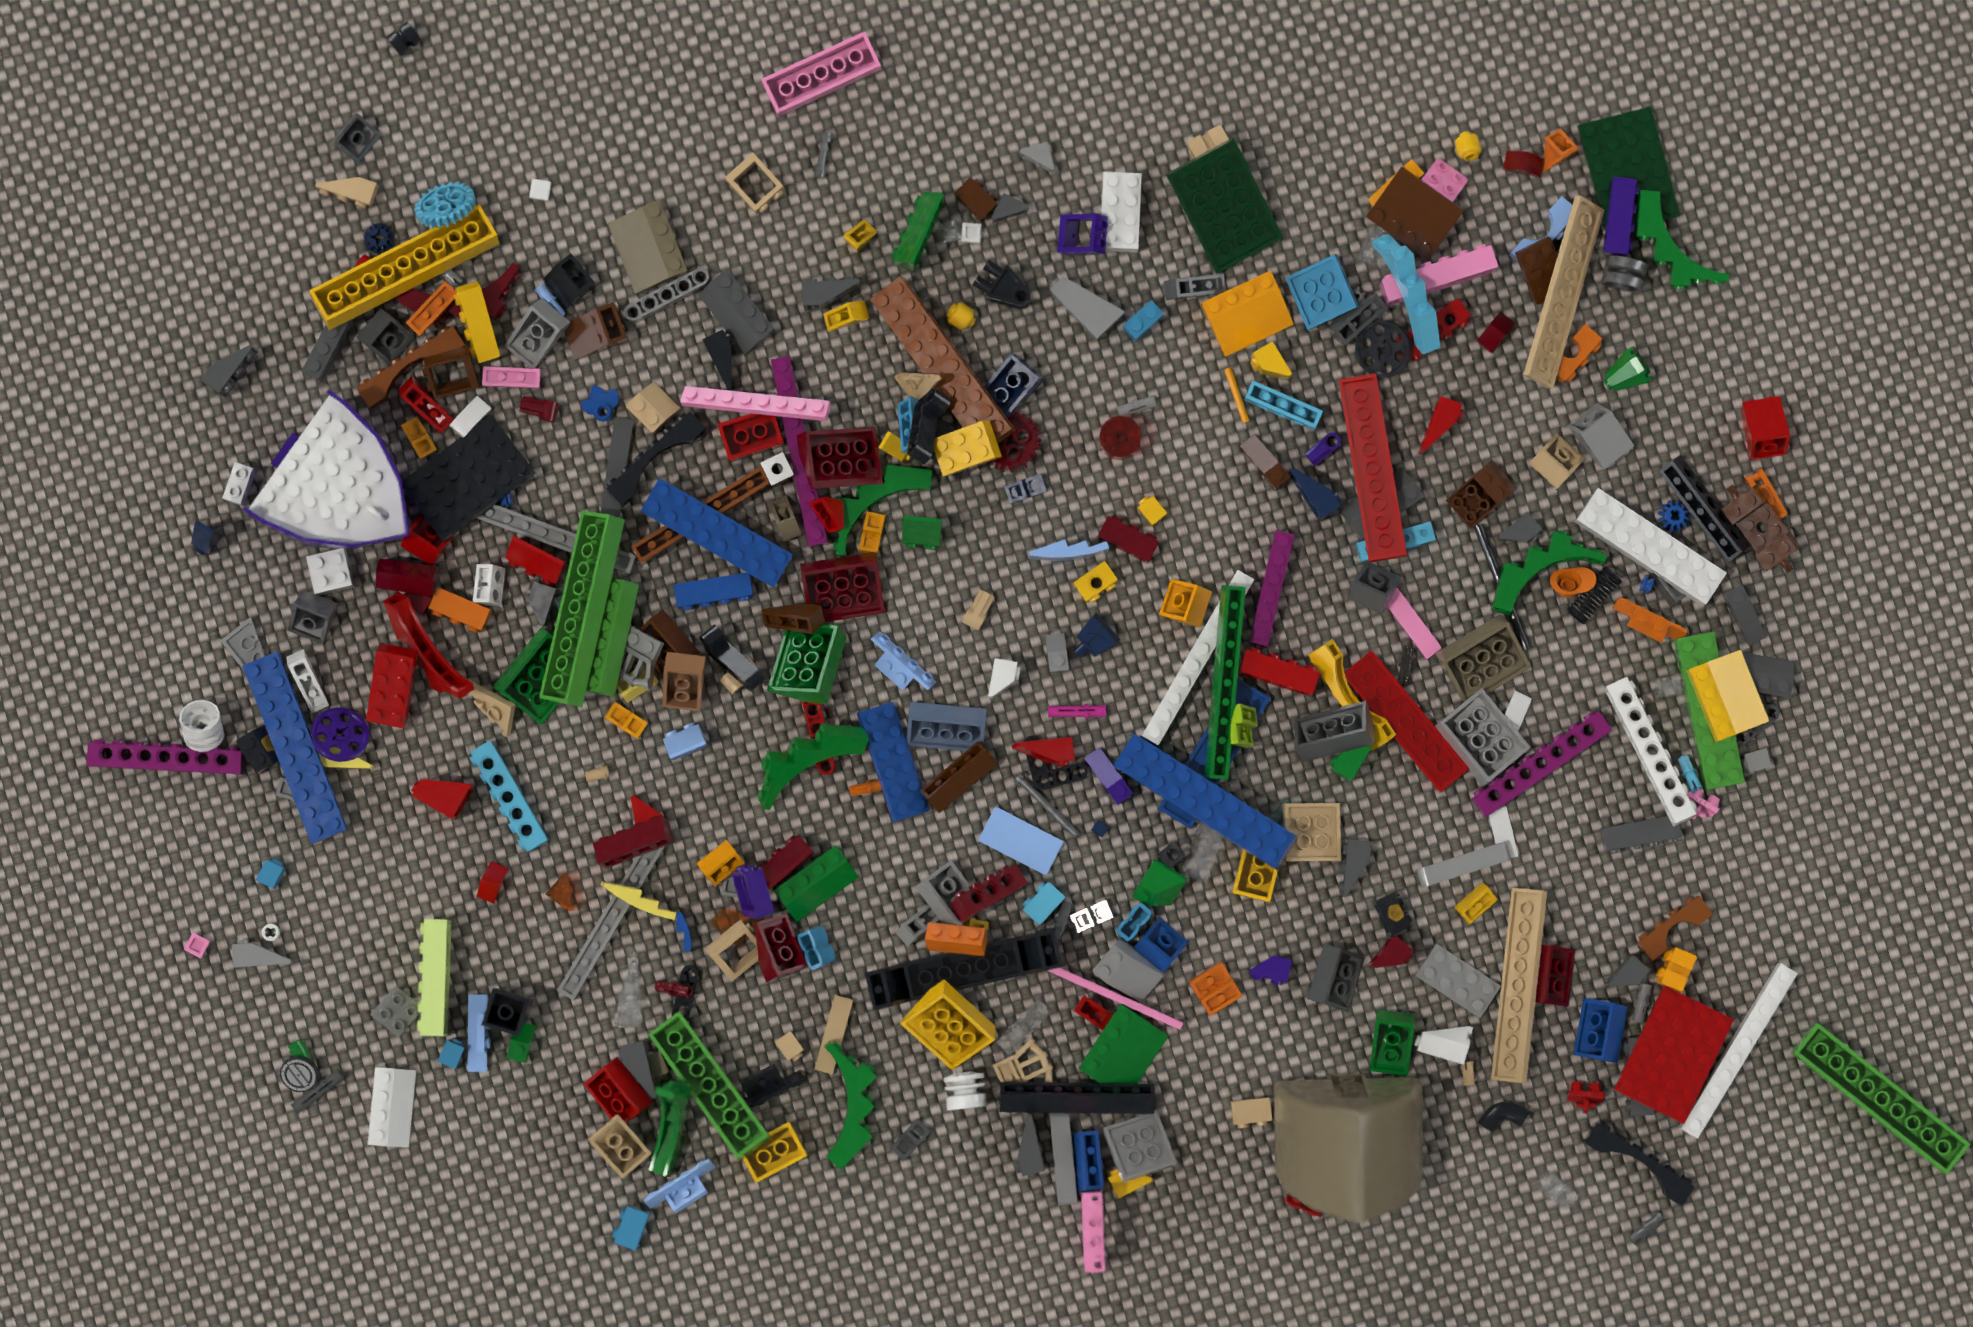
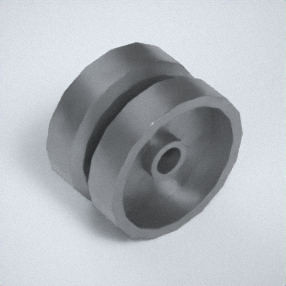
(1624, 274)

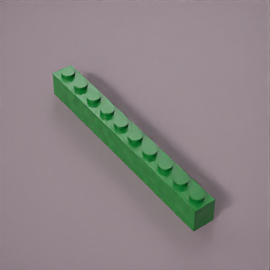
(1224, 681)

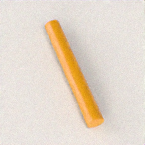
(1237, 396)

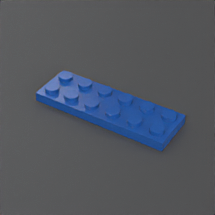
(893, 762)

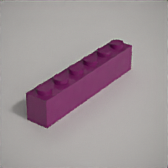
(1271, 589)

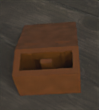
(595, 331)
(1481, 494)

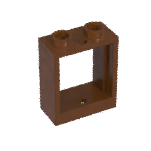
(455, 386)

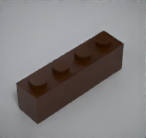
(958, 777)

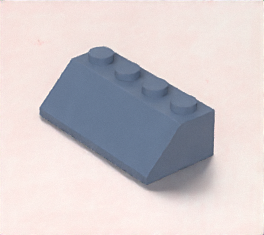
(945, 726)

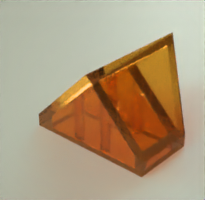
(562, 893)

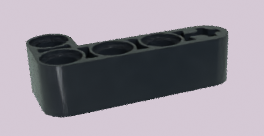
(925, 424)
(731, 659)

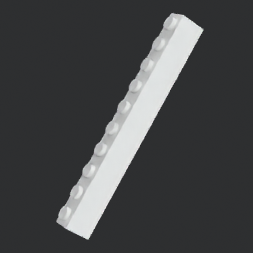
(1189, 671)
(1738, 1049)

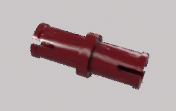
(673, 989)

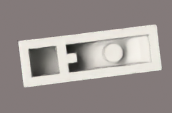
(307, 681)

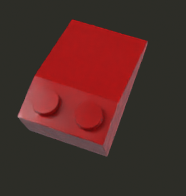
(1443, 418)

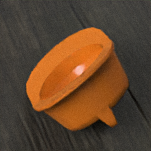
(1572, 581)

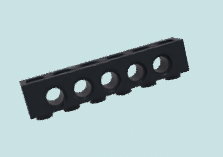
(1704, 508)

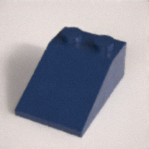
(1013, 384)
(1317, 496)

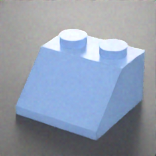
(685, 741)

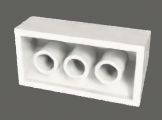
(392, 1107)

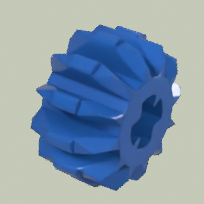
(1667, 516)

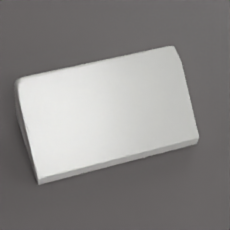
(1517, 709)

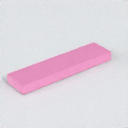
(1413, 625)

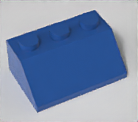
(1600, 1030)

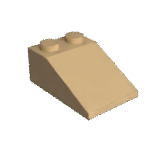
(619, 1146)

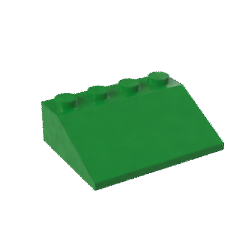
(918, 231)
(808, 664)
(525, 675)
(1123, 1049)

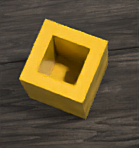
(1151, 510)

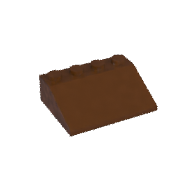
(1414, 213)

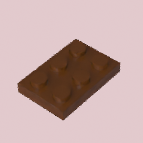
(1537, 266)

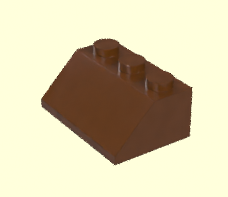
(674, 640)

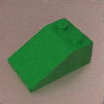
(921, 532)
(1392, 1042)

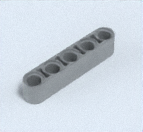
(660, 303)
(1463, 864)
(1063, 1158)

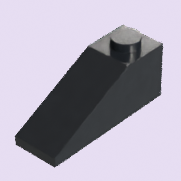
(721, 354)

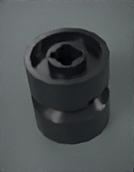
(403, 38)

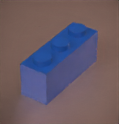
(1087, 1160)

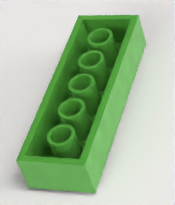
(612, 637)

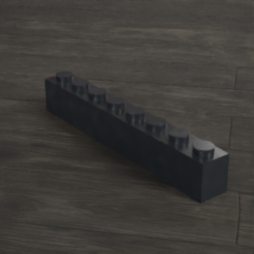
(1077, 1098)

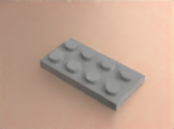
(1458, 981)

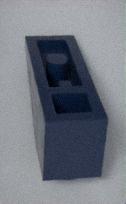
(204, 538)

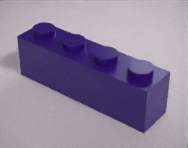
(1619, 216)

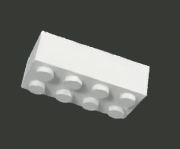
(1122, 206)

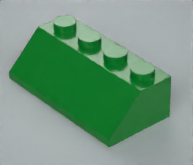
(816, 883)

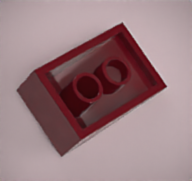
(778, 948)

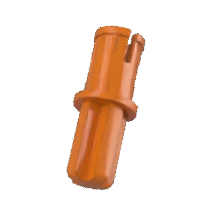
(864, 788)

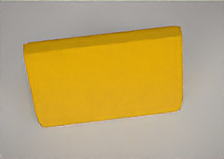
(1476, 903)

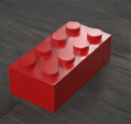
(1278, 672)
(392, 685)

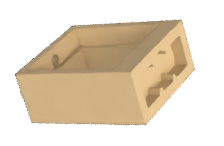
(740, 170)
(724, 941)

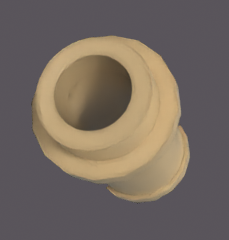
(598, 773)
(1468, 1074)

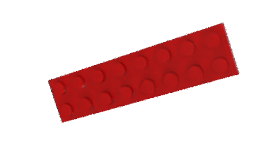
(1412, 727)

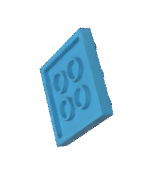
(1322, 292)

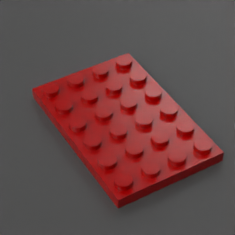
(1673, 1054)

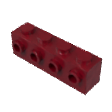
(633, 841)

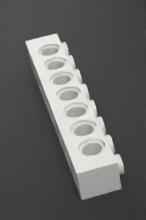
(1627, 688)

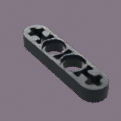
(686, 1002)

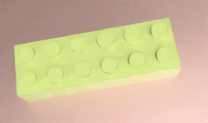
(435, 977)

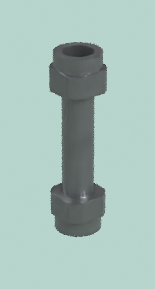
(820, 170)

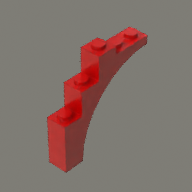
(408, 629)

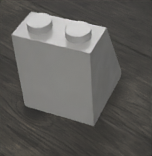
(1601, 435)

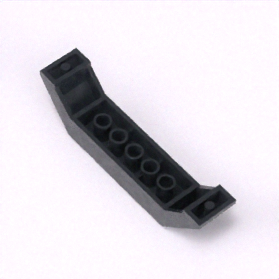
(1001, 961)

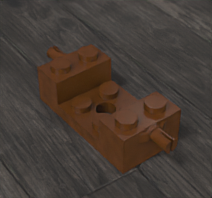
(1771, 546)

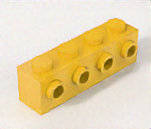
(477, 322)

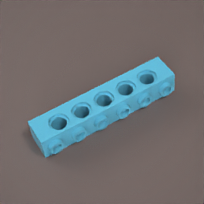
(489, 751)

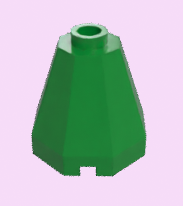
(1628, 371)

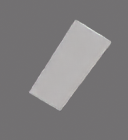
(1502, 829)

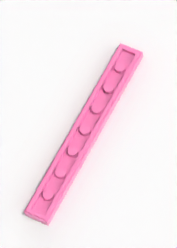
(1117, 997)

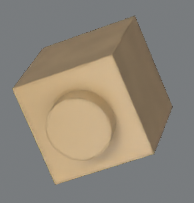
(790, 1046)

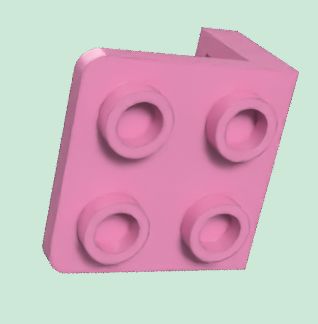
(1445, 179)

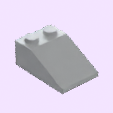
(537, 333)
(1128, 970)

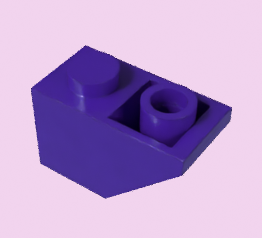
(1272, 968)

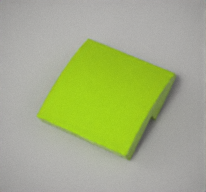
(1242, 721)

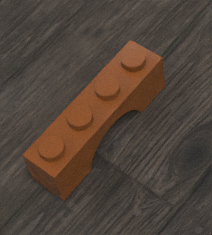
(1654, 942)

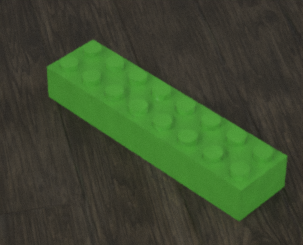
(1719, 760)
(709, 1086)

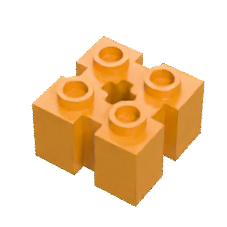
(1675, 969)

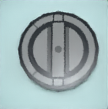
(299, 1073)

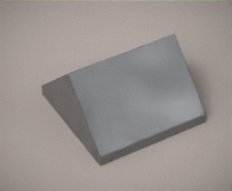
(356, 137)

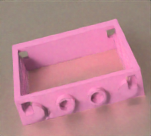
(1093, 1231)

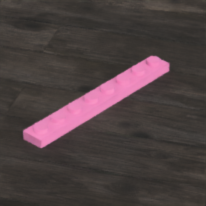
(755, 403)

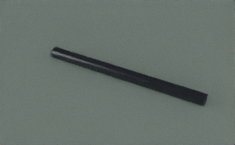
(1495, 570)

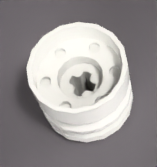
(201, 725)
(965, 1091)

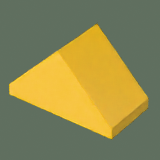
(859, 235)

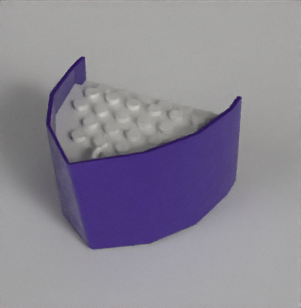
(334, 484)

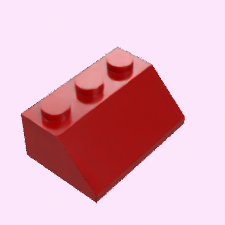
(535, 561)

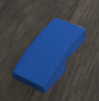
(682, 926)

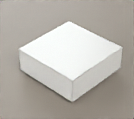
(540, 189)
(971, 233)

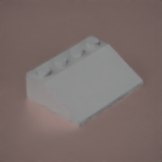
(1482, 737)

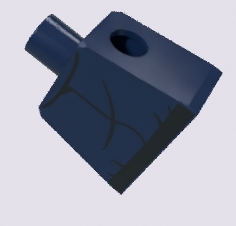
(1095, 637)

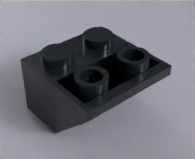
(569, 281)

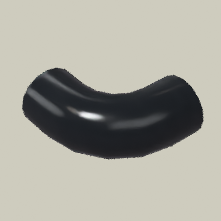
(1503, 1112)

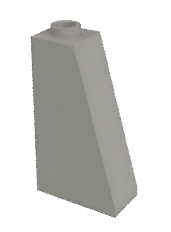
(1087, 308)

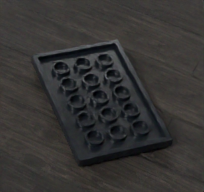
(467, 478)

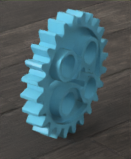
(445, 204)

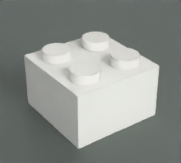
(330, 571)

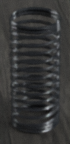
(1577, 614)

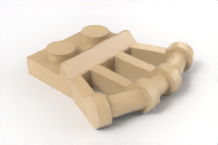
(1011, 1070)

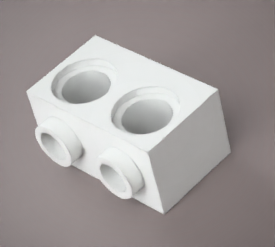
(239, 484)
(489, 585)

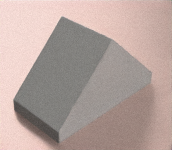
(1039, 155)

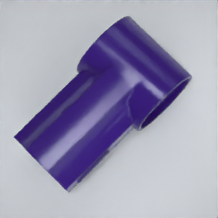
(1321, 449)

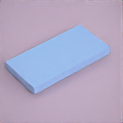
(1020, 841)

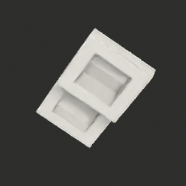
(470, 416)

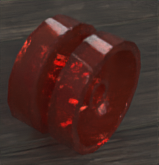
(1131, 438)

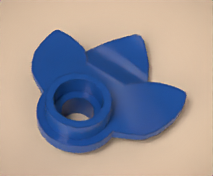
(601, 400)

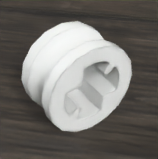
(271, 926)

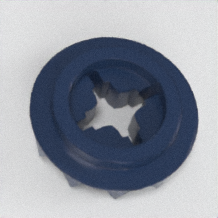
(384, 245)

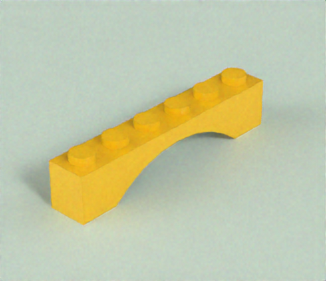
(1329, 662)

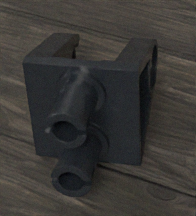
(1005, 288)

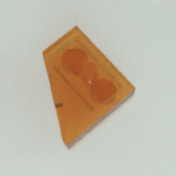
(726, 918)

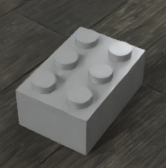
(939, 892)

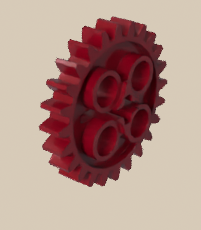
(1022, 427)

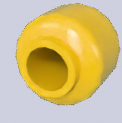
(1468, 146)
(961, 316)

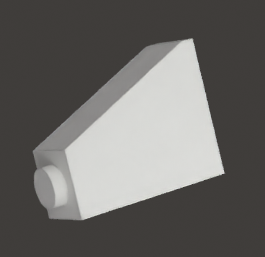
(1447, 1044)

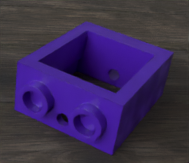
(1068, 234)
(752, 891)

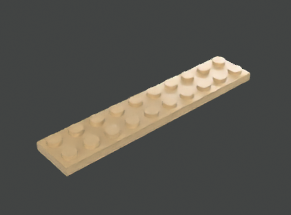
(1564, 292)
(1519, 985)

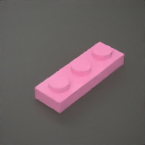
(511, 377)

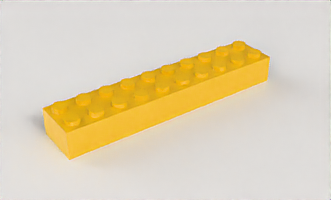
(403, 268)

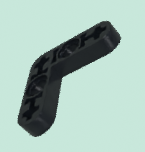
(1043, 771)

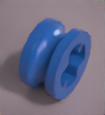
(1646, 584)

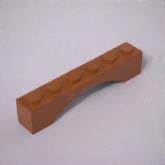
(378, 388)

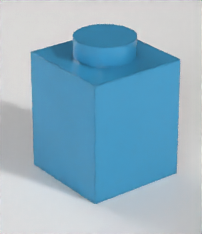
(271, 873)
(452, 1053)

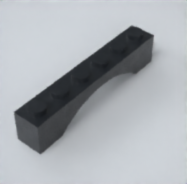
(684, 432)
(1672, 1185)

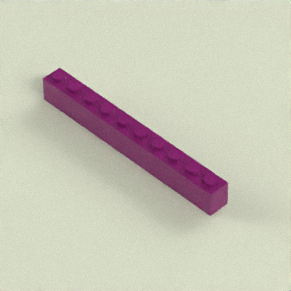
(794, 426)

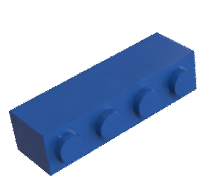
(713, 590)

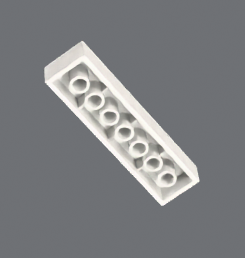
(1650, 547)

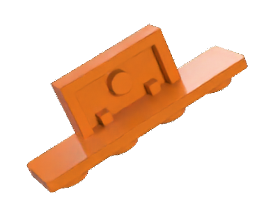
(1648, 622)

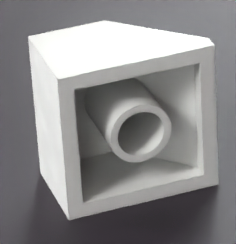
(1003, 676)

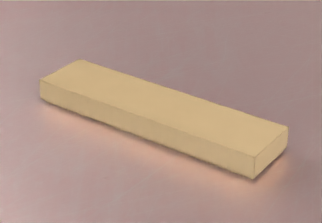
(834, 1032)

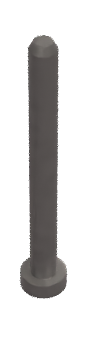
(1045, 804)

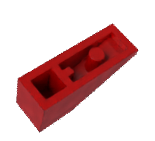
(425, 404)
(1051, 751)

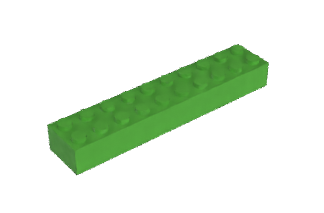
(582, 608)
(1880, 1098)

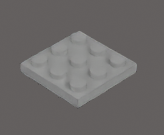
(1139, 1146)

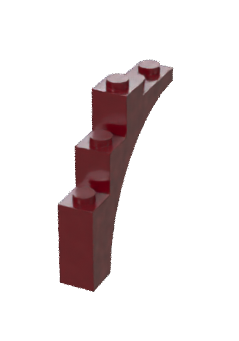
(493, 293)

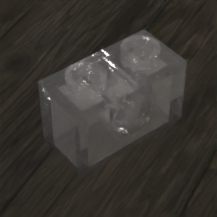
(1556, 1190)

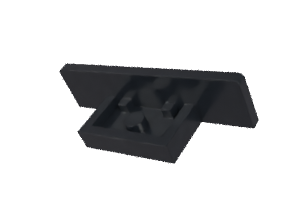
(768, 1084)

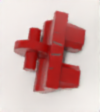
(1585, 1099)

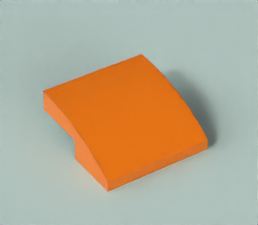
(1215, 988)

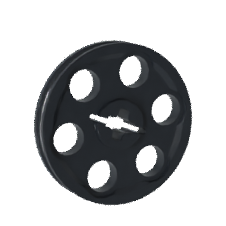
(1392, 347)

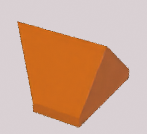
(1557, 149)

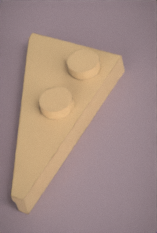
(917, 384)
(495, 707)

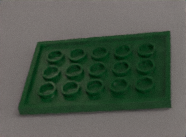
(1627, 148)
(1224, 205)

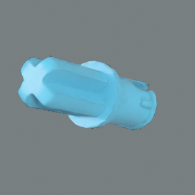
(1689, 773)

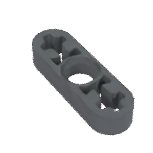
(1747, 738)

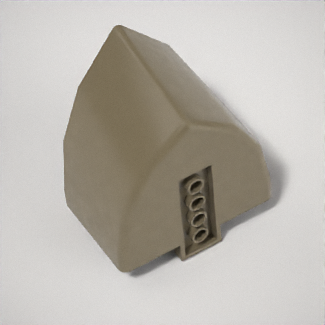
(1349, 1143)

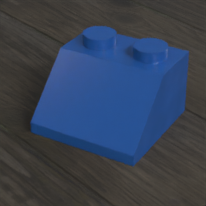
(1161, 944)

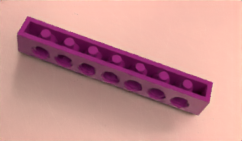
(1599, 729)
(96, 758)

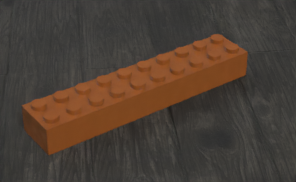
(939, 356)

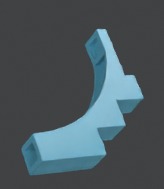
(1413, 290)

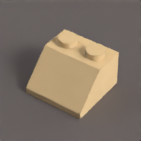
(653, 407)
(1556, 460)

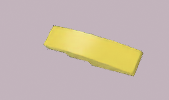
(633, 896)

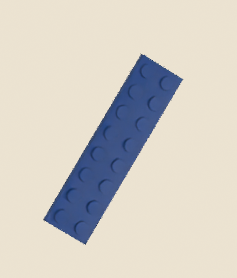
(716, 532)
(1245, 695)

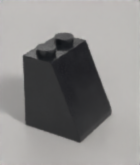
(507, 1011)

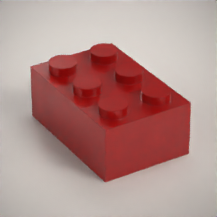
(750, 435)
(617, 1091)

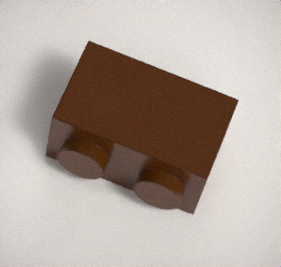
(976, 199)

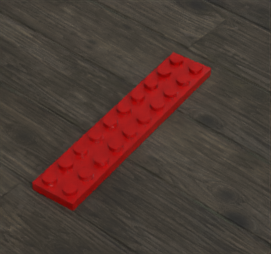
(1372, 468)

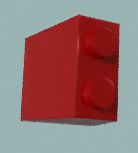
(1765, 428)
(443, 795)

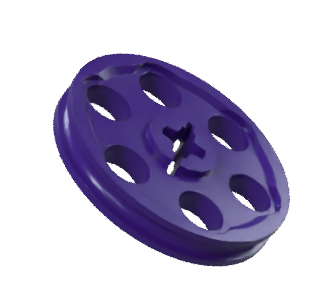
(339, 727)

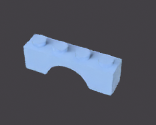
(1558, 217)

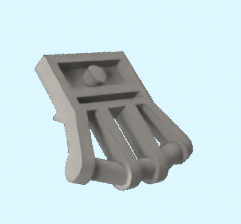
(647, 651)

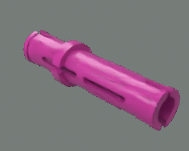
(1077, 711)

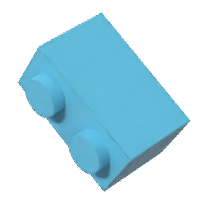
(1043, 903)

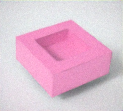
(197, 945)

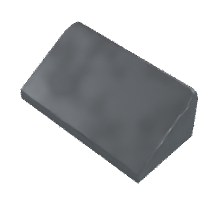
(1669, 593)

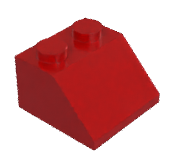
(424, 541)

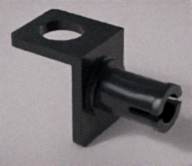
(1166, 858)

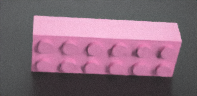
(821, 74)
(1445, 272)

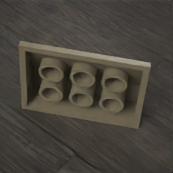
(647, 247)
(1483, 658)

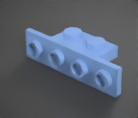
(898, 665)
(477, 1034)
(682, 1190)

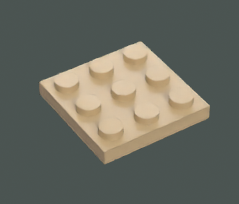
(1316, 829)

